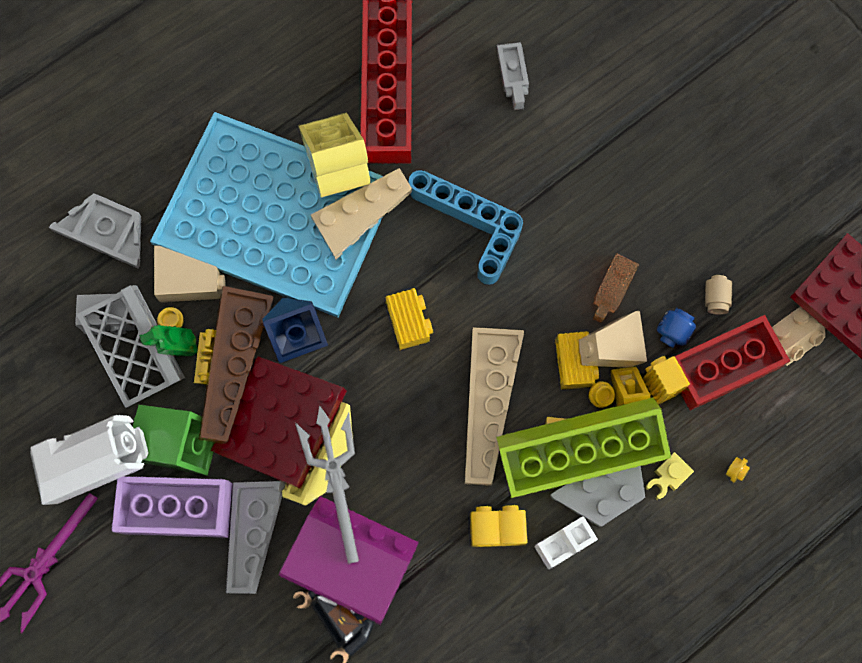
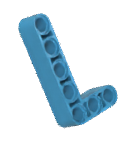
(473, 217)

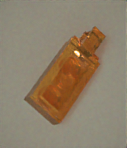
(614, 286)

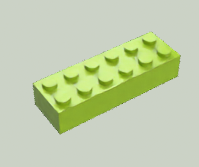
(584, 447)

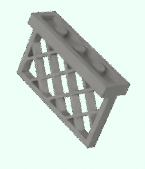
(144, 321)

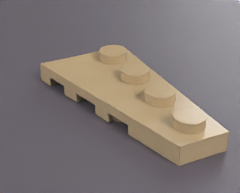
(354, 214)

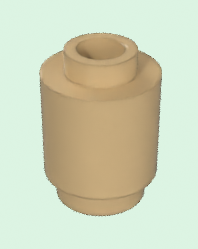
(718, 294)

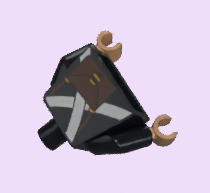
(342, 624)

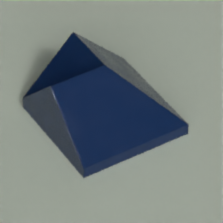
(294, 329)

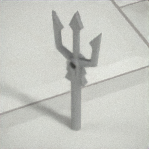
(334, 476)

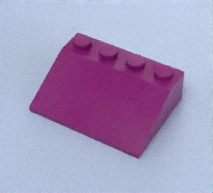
(322, 566)

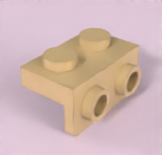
(799, 333)

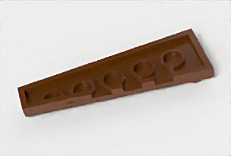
(233, 350)

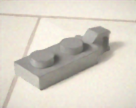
(513, 72)

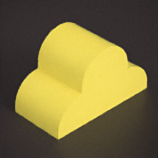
(335, 154)

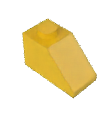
(628, 386)

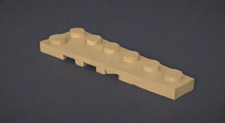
(491, 382)

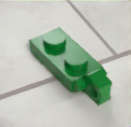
(171, 340)

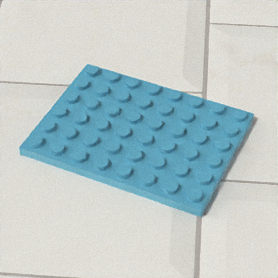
(250, 213)

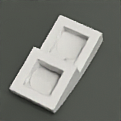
(565, 542)

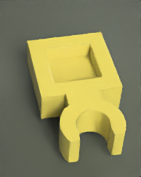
(671, 473)

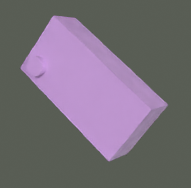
(172, 507)

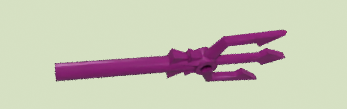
(40, 564)

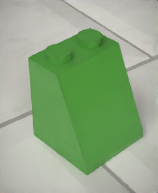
(173, 439)

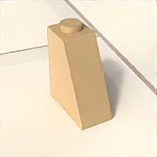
(184, 278)
(615, 344)

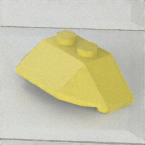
(315, 481)

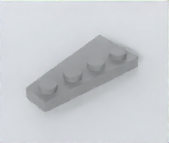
(252, 524)

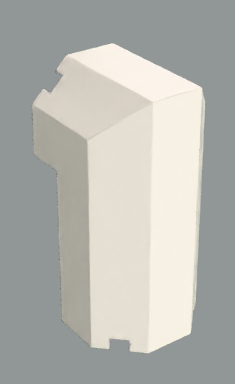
(87, 459)

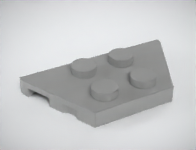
(104, 228)
(603, 496)

